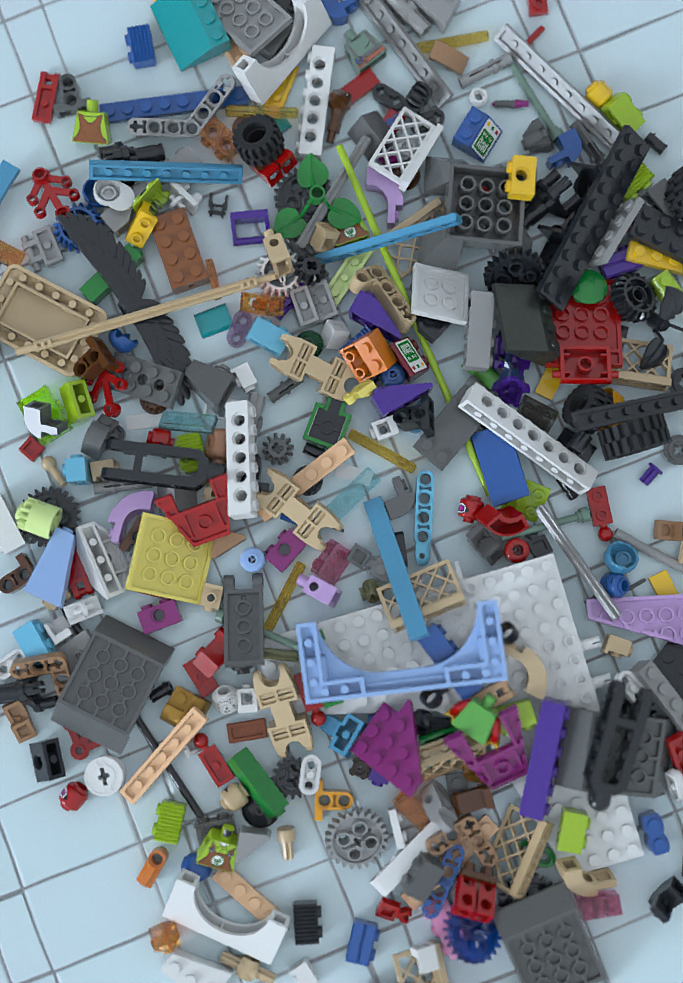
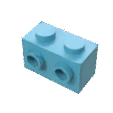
(267, 335)
(77, 470)
(34, 639)

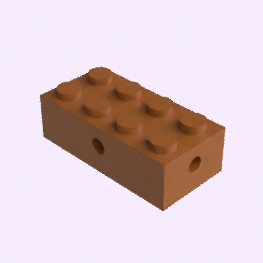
(179, 251)

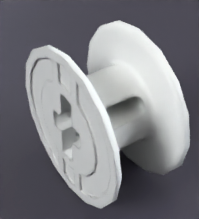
(94, 772)

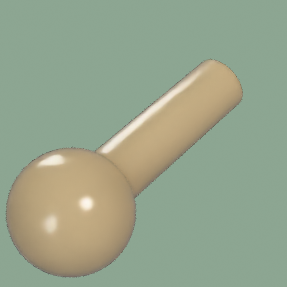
(49, 464)

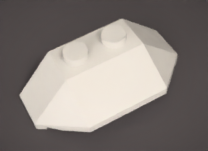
(101, 559)

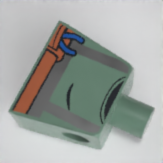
(363, 50)

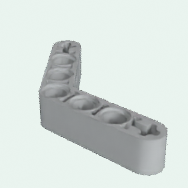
(183, 124)

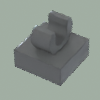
(358, 556)

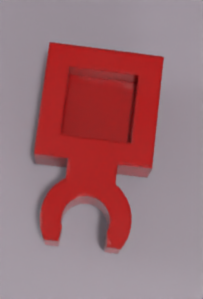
(392, 909)

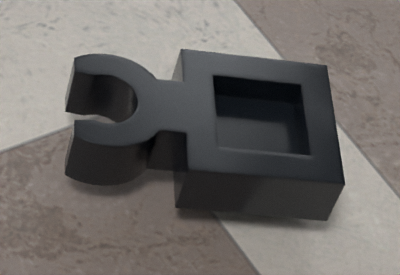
(538, 545)

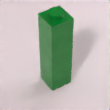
(96, 288)
(258, 783)

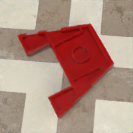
(203, 521)

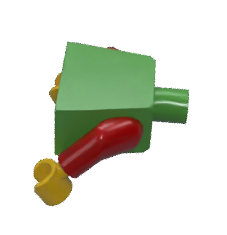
(477, 719)

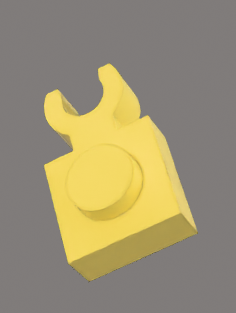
(362, 390)

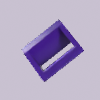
(248, 217)

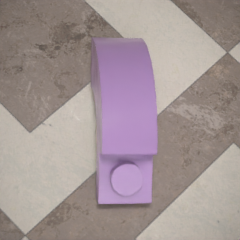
(389, 191)
(127, 509)

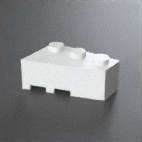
(190, 968)

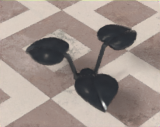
(670, 306)

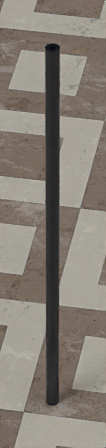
(153, 744)

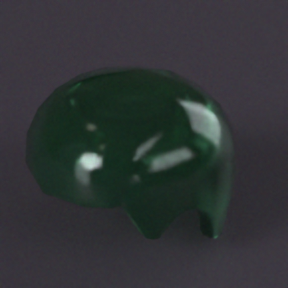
(313, 338)

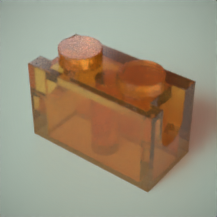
(265, 303)
(412, 810)

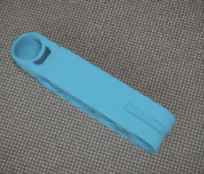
(423, 547)

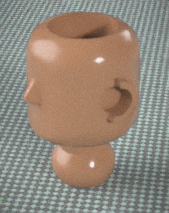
(216, 446)

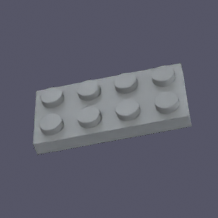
(616, 230)

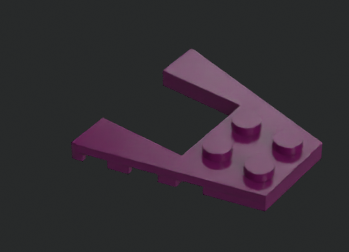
(500, 764)

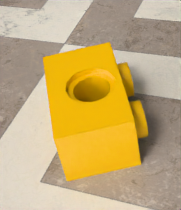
(526, 168)

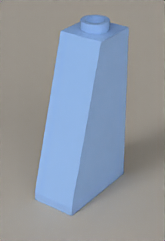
(53, 569)

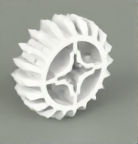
(284, 289)

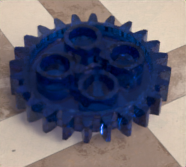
(466, 945)

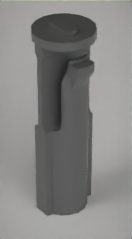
(596, 156)

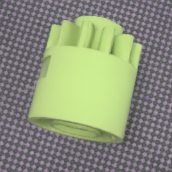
(38, 517)

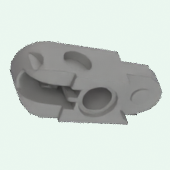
(438, 806)

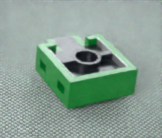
(327, 423)

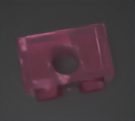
(600, 906)

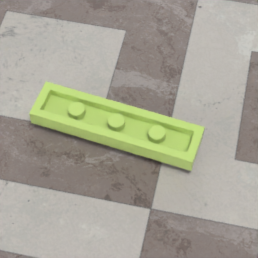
(340, 283)

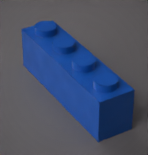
(440, 649)

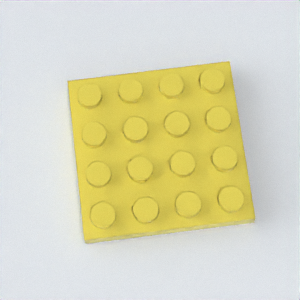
(167, 562)

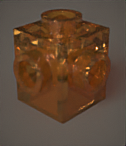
(164, 937)

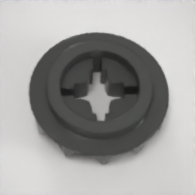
(677, 440)

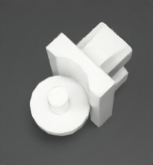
(181, 198)
(83, 610)

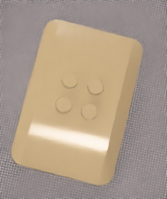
(39, 309)

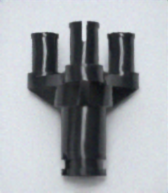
(122, 152)
(548, 200)
(28, 692)

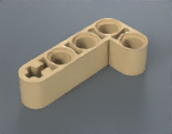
(378, 282)

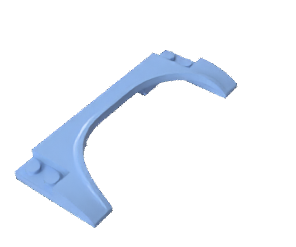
(332, 679)

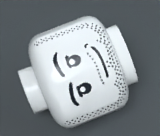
(225, 699)

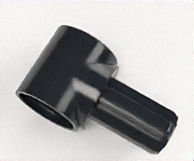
(426, 722)

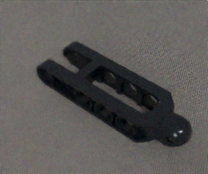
(205, 468)
(599, 792)

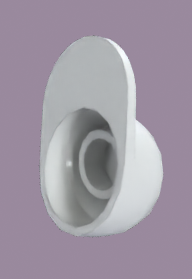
(113, 194)

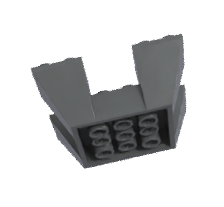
(463, 184)

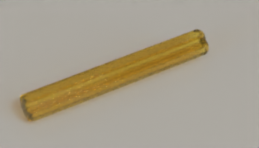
(456, 41)
(274, 112)
(382, 451)
(284, 596)

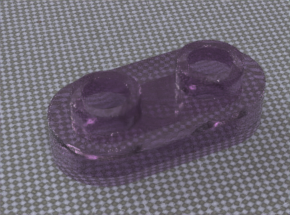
(239, 329)

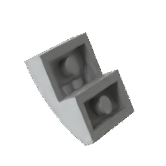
(314, 303)

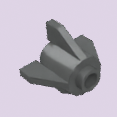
(536, 138)

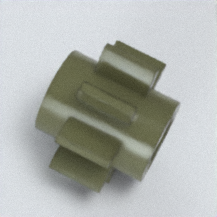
(369, 592)

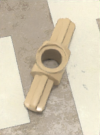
(247, 967)

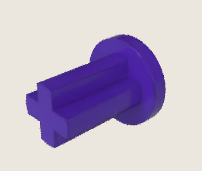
(650, 474)

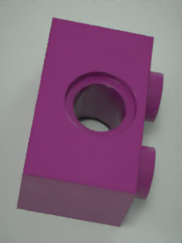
(281, 561)
(171, 615)

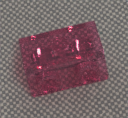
(331, 562)

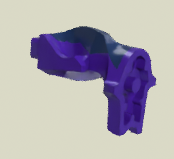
(512, 374)

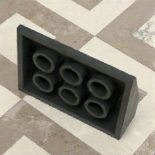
(526, 323)

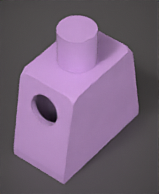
(325, 593)

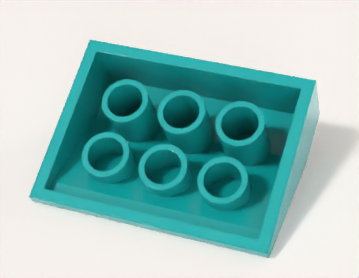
(191, 30)

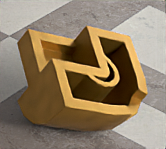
(181, 703)

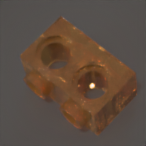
(223, 138)

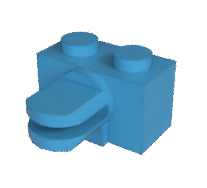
(343, 733)

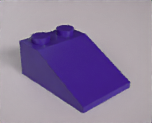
(368, 311)
(393, 397)

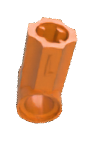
(152, 867)

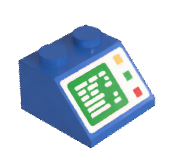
(477, 135)

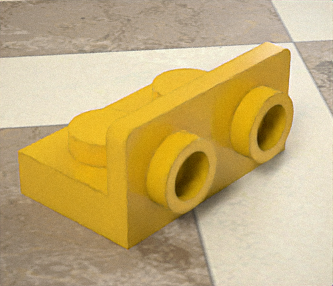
(141, 226)

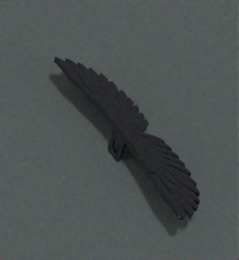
(120, 275)

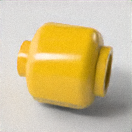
(598, 93)

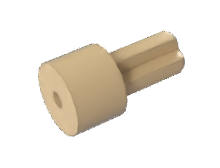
(286, 837)

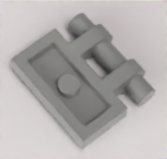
(47, 246)

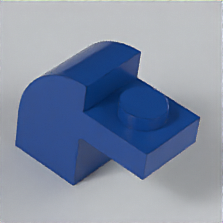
(338, 11)
(570, 148)

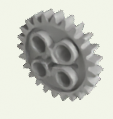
(356, 837)

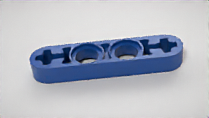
(446, 882)

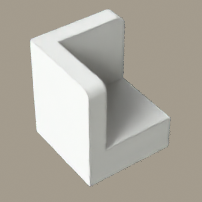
(334, 334)
(59, 630)
(426, 957)

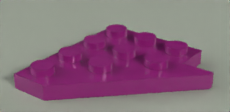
(392, 747)

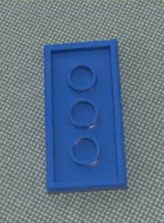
(500, 468)

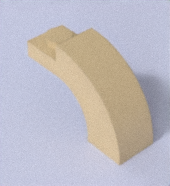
(536, 674)
(584, 882)

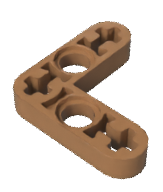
(54, 668)
(462, 833)

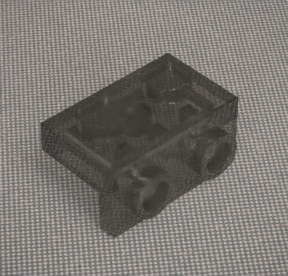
(205, 823)

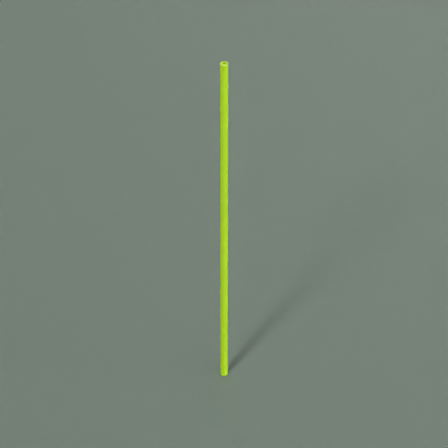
(398, 282)

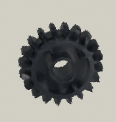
(633, 297)

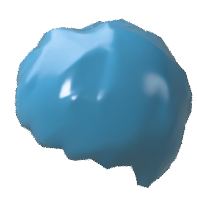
(620, 557)

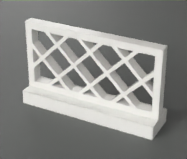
(420, 152)

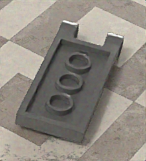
(452, 430)
(243, 623)

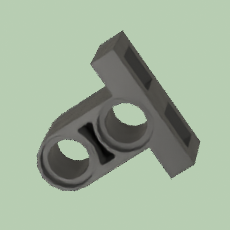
(69, 94)

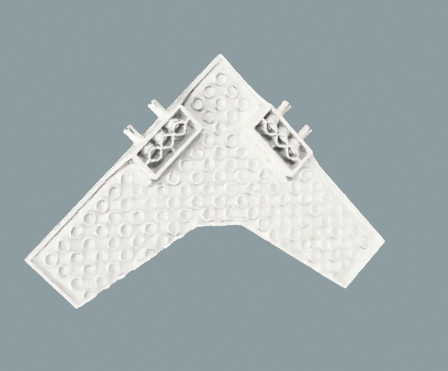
(536, 604)

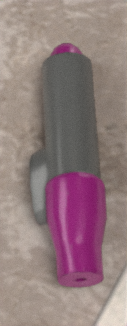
(512, 104)

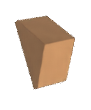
(226, 543)

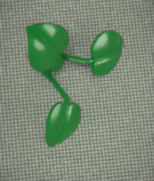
(314, 173)

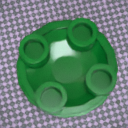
(590, 288)

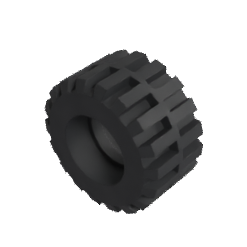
(252, 130)
(582, 398)

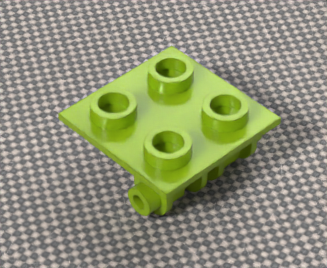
(153, 192)
(529, 503)

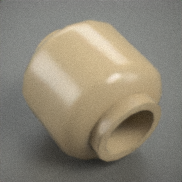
(234, 797)

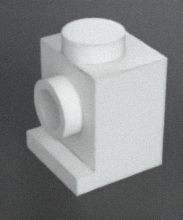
(245, 377)
(389, 424)
(243, 705)
(304, 972)

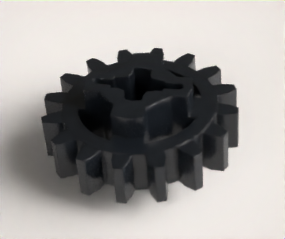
(284, 780)

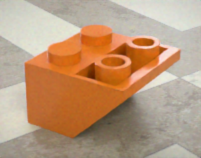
(368, 355)

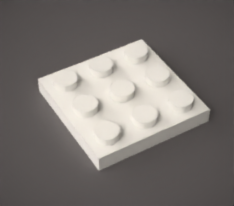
(440, 294)

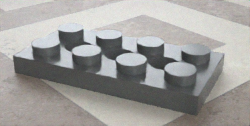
(155, 373)

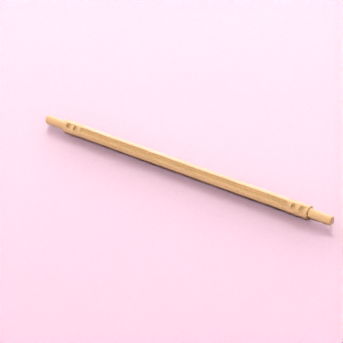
(147, 313)

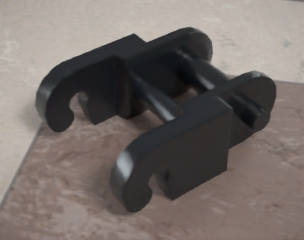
(211, 205)

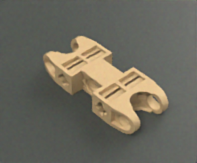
(303, 362)
(297, 509)
(287, 724)

